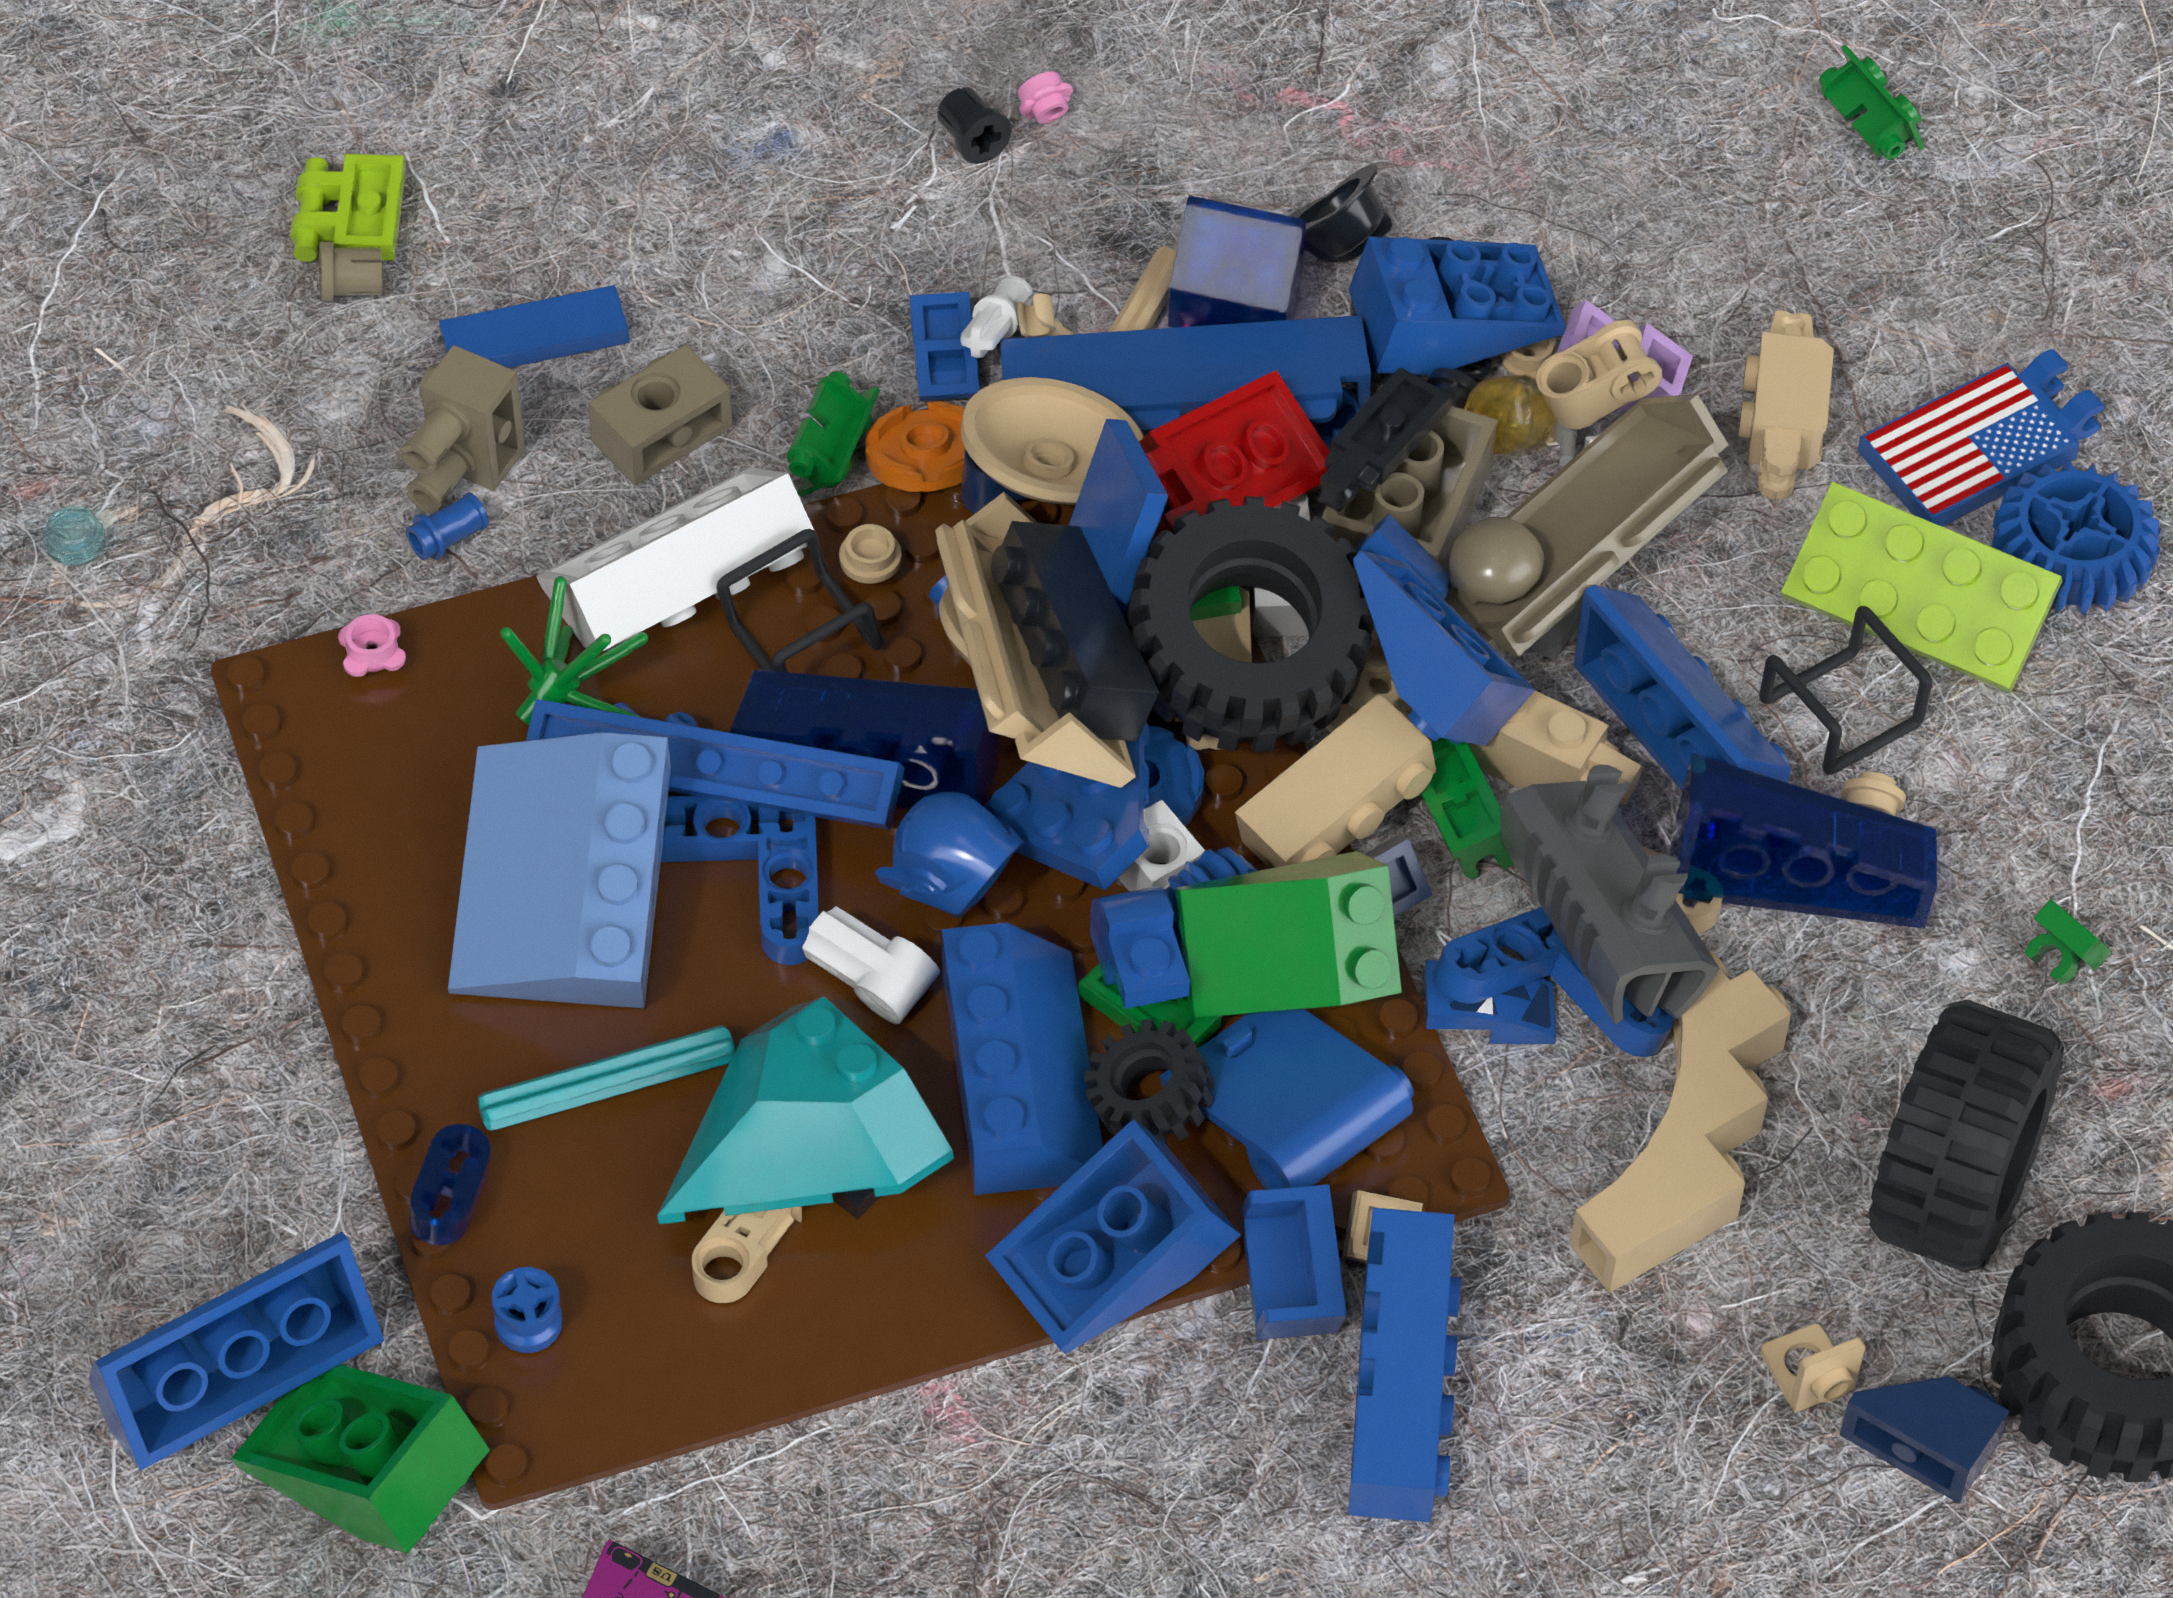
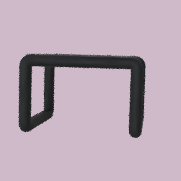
(860, 615)
(1797, 683)

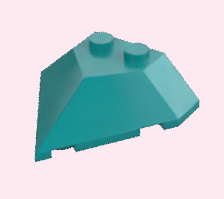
(805, 1117)

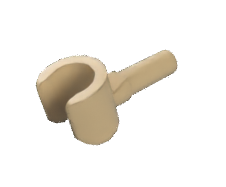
(1039, 318)

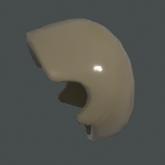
(1495, 561)

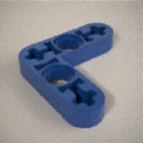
(770, 847)
(1500, 973)

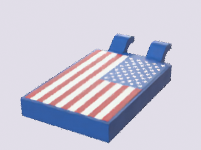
(1980, 439)

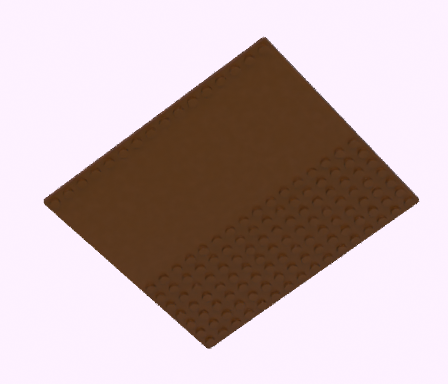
(368, 834)

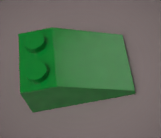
(1290, 937)
(366, 1453)

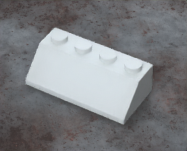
(678, 557)

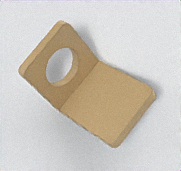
(1819, 1376)

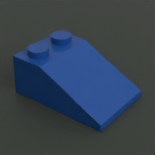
(1436, 658)
(1112, 1239)

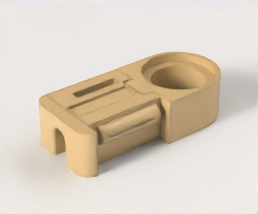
(745, 1239)

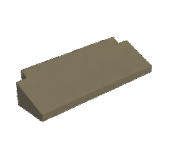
(1604, 512)

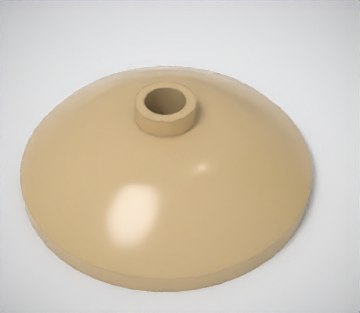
(1037, 435)

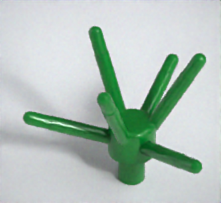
(555, 679)

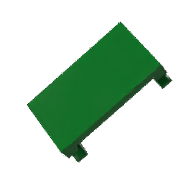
(1464, 807)

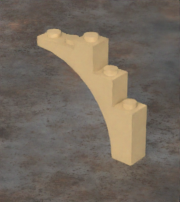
(1684, 1177)

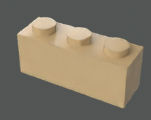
(1338, 788)

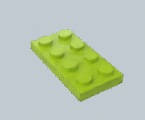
(1925, 584)

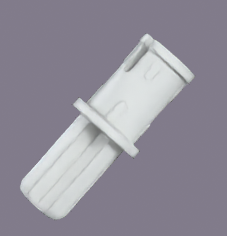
(996, 316)

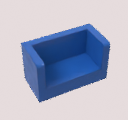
(1293, 1262)

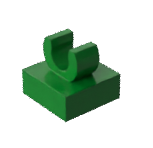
(2068, 937)

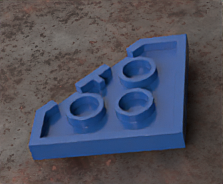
(1077, 821)

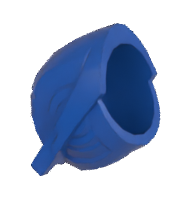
(949, 852)

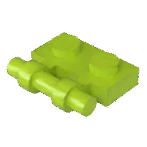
(367, 206)

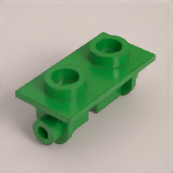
(1887, 119)
(825, 452)

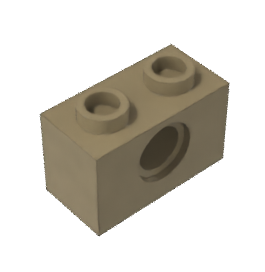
(660, 414)

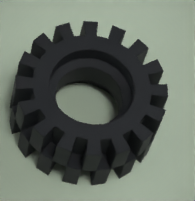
(1138, 1055)

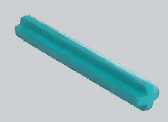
(606, 1077)

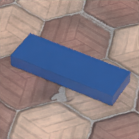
(541, 328)

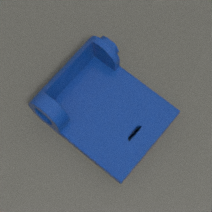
(1299, 1095)

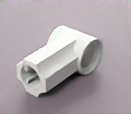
(883, 972)

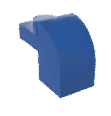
(1139, 946)

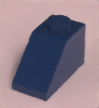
(1928, 1430)

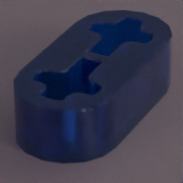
(437, 1180)

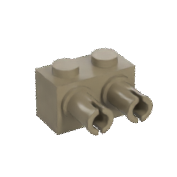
(467, 430)

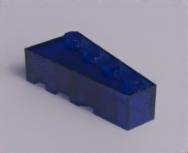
(1799, 849)

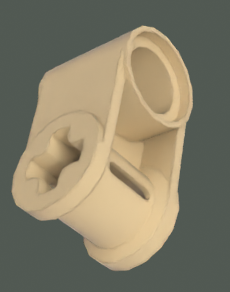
(1597, 375)

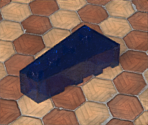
(924, 727)

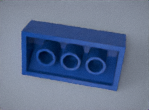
(1664, 690)
(1018, 1057)
(236, 1352)

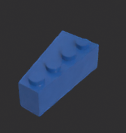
(1403, 1366)

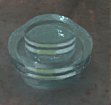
(73, 536)

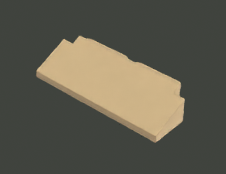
(1005, 677)

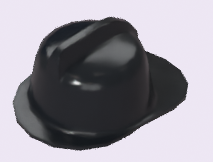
(1345, 218)

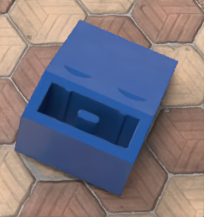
(1450, 301)

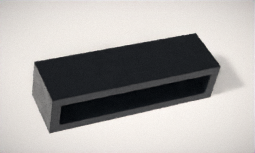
(1074, 629)

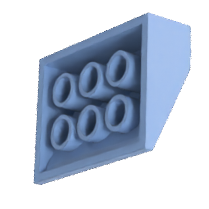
(562, 870)

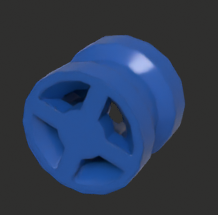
(526, 1292)

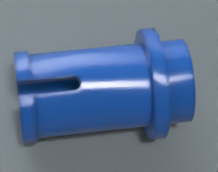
(435, 533)

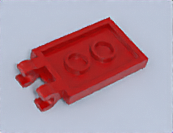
(1237, 447)

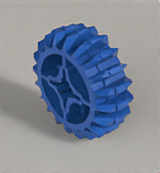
(2081, 530)

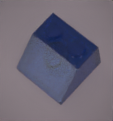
(1235, 265)

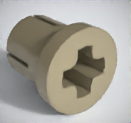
(349, 271)

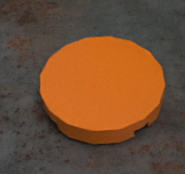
(917, 447)

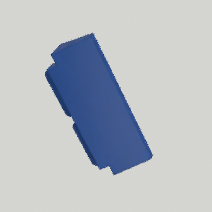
(1179, 369)

